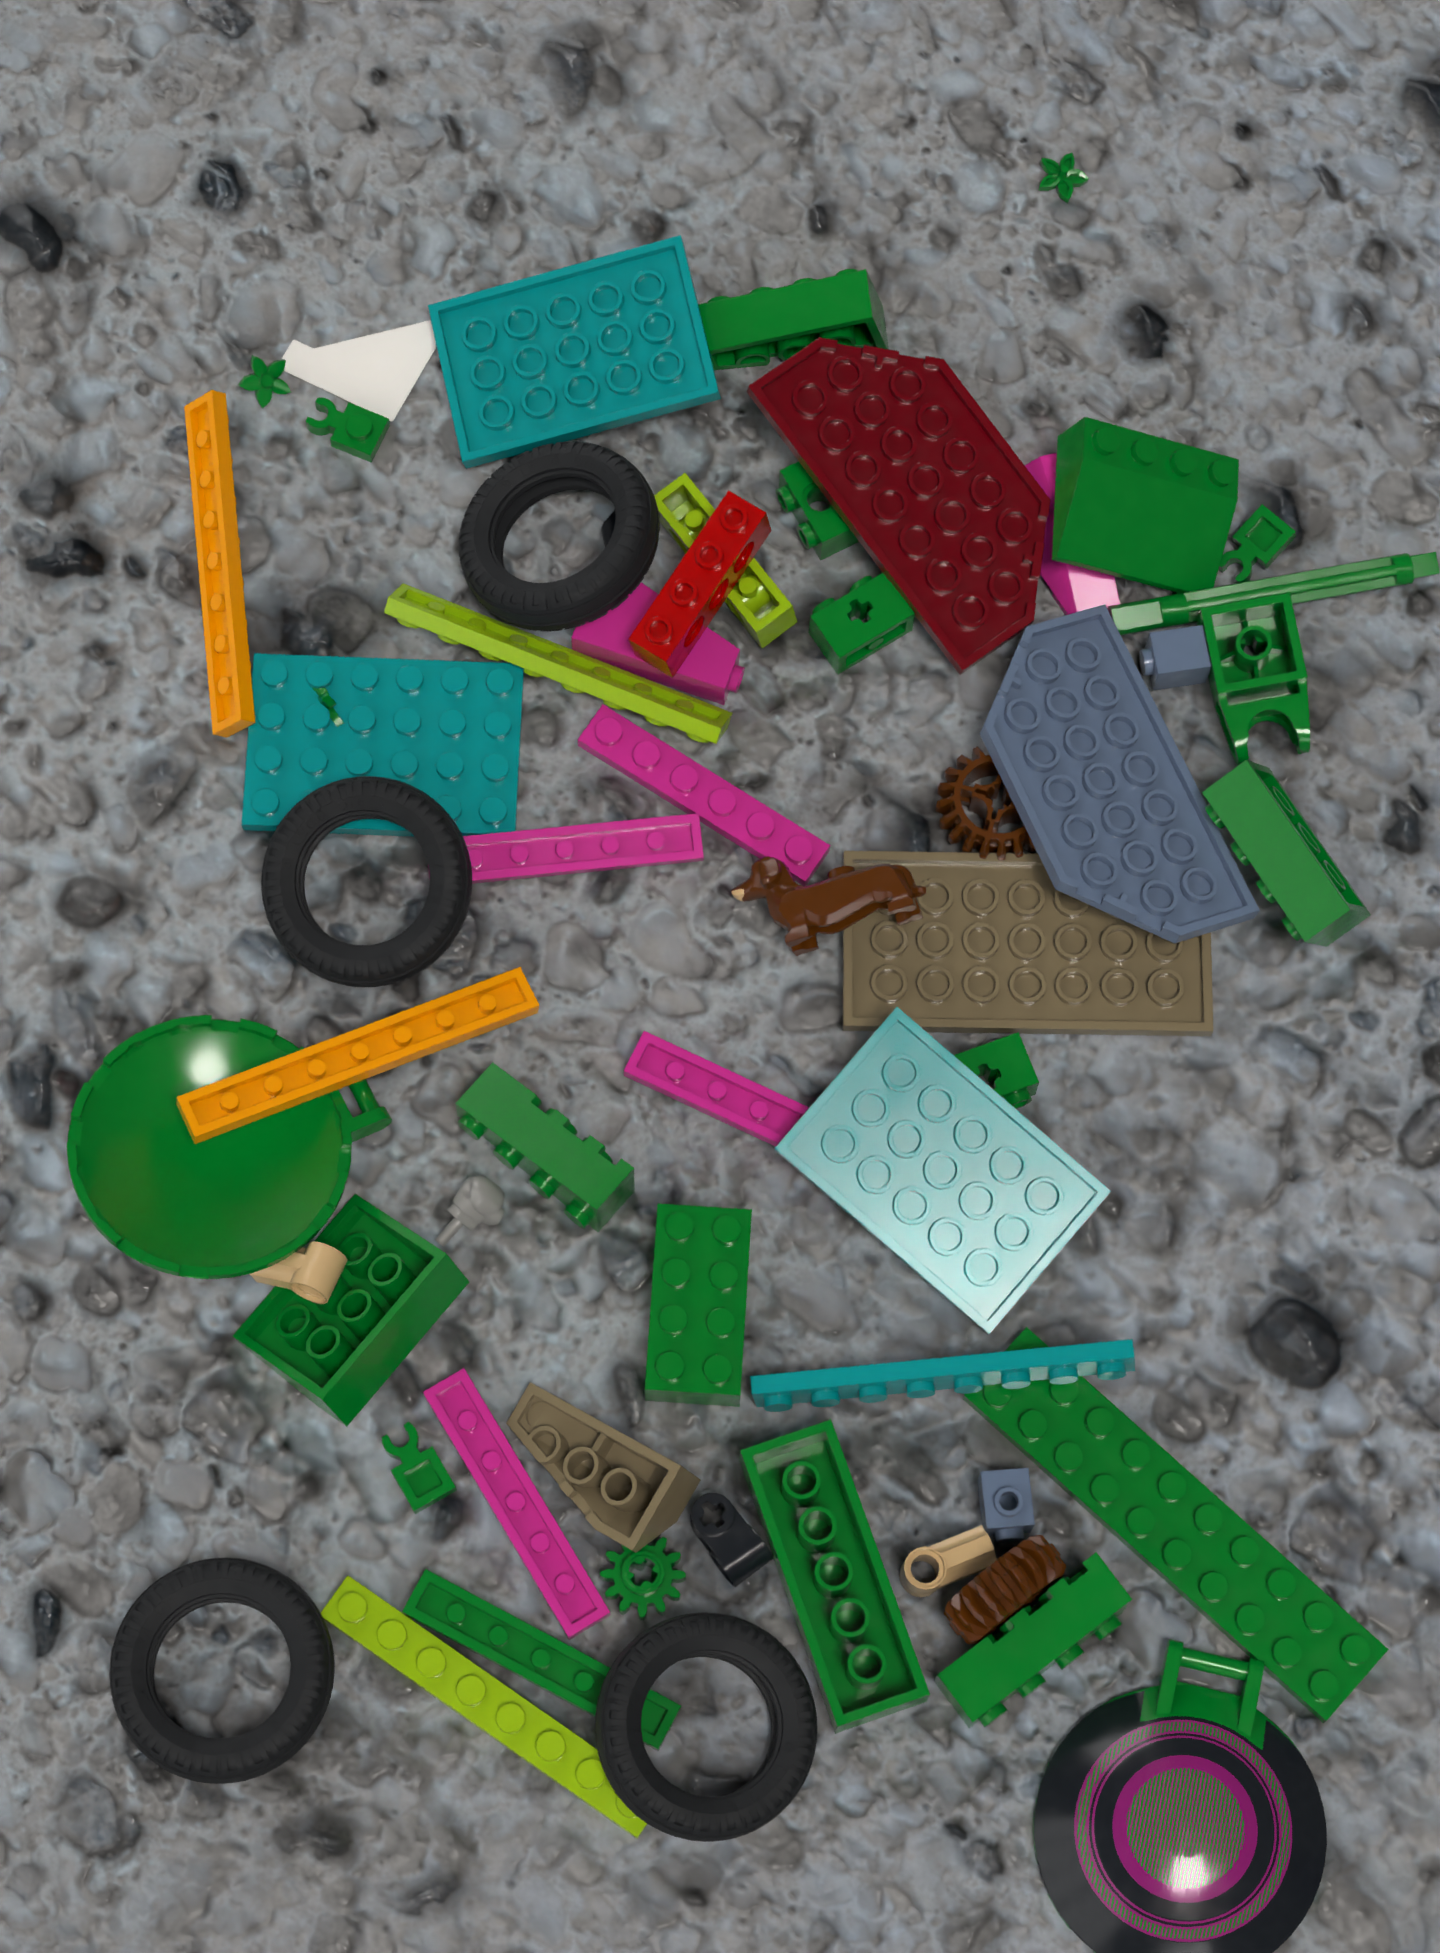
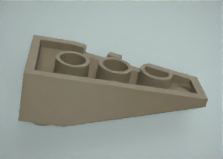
(609, 1476)

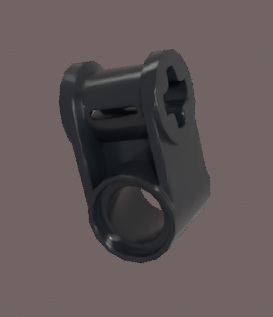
(733, 1545)

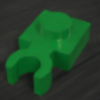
(354, 431)
(1260, 541)
(420, 1474)

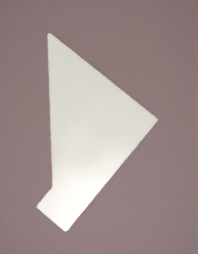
(369, 369)

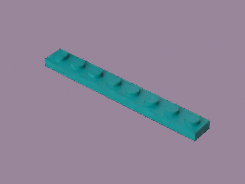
(963, 1373)

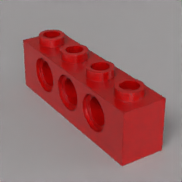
(700, 584)

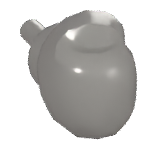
(475, 1203)

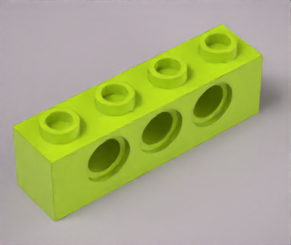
(755, 597)

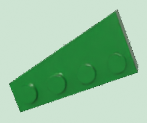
(788, 318)
(545, 1148)
(1034, 1642)

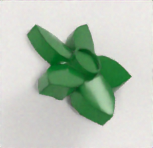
(1062, 176)
(265, 380)
(329, 703)

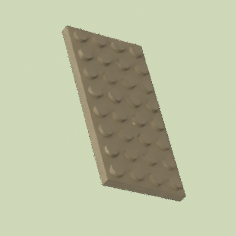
(1016, 957)

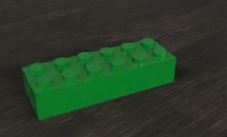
(833, 1576)

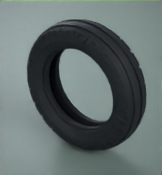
(590, 591)
(302, 832)
(160, 1609)
(622, 1745)

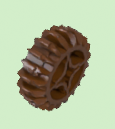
(979, 800)
(1004, 1589)

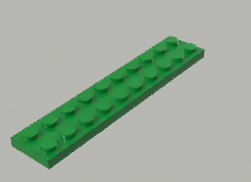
(1185, 1535)

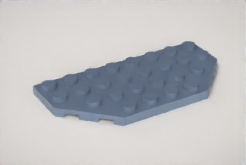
(1108, 784)

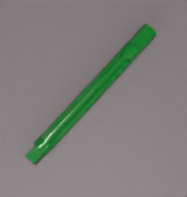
(1303, 588)

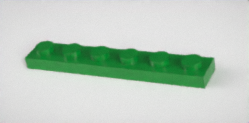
(526, 1651)

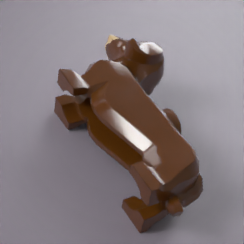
(832, 903)

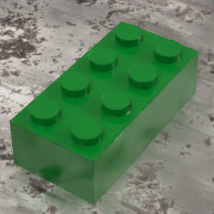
(1285, 854)
(698, 1305)

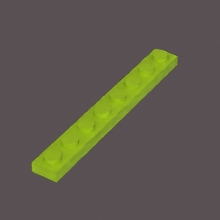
(571, 668)
(477, 1698)

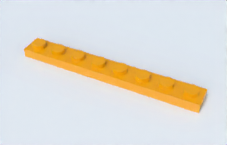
(219, 564)
(356, 1055)

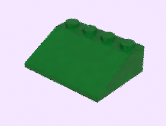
(1142, 506)
(373, 1320)

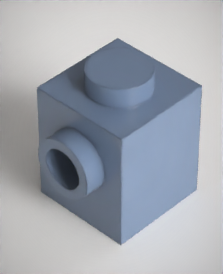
(1176, 657)
(1006, 1504)

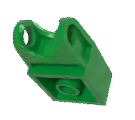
(1260, 686)

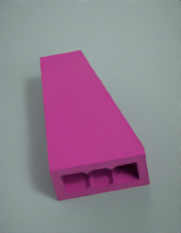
(707, 671)

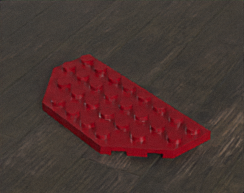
(918, 486)

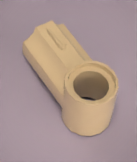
(308, 1272)
(951, 1561)

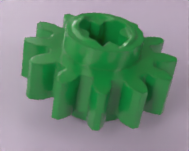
(648, 1593)

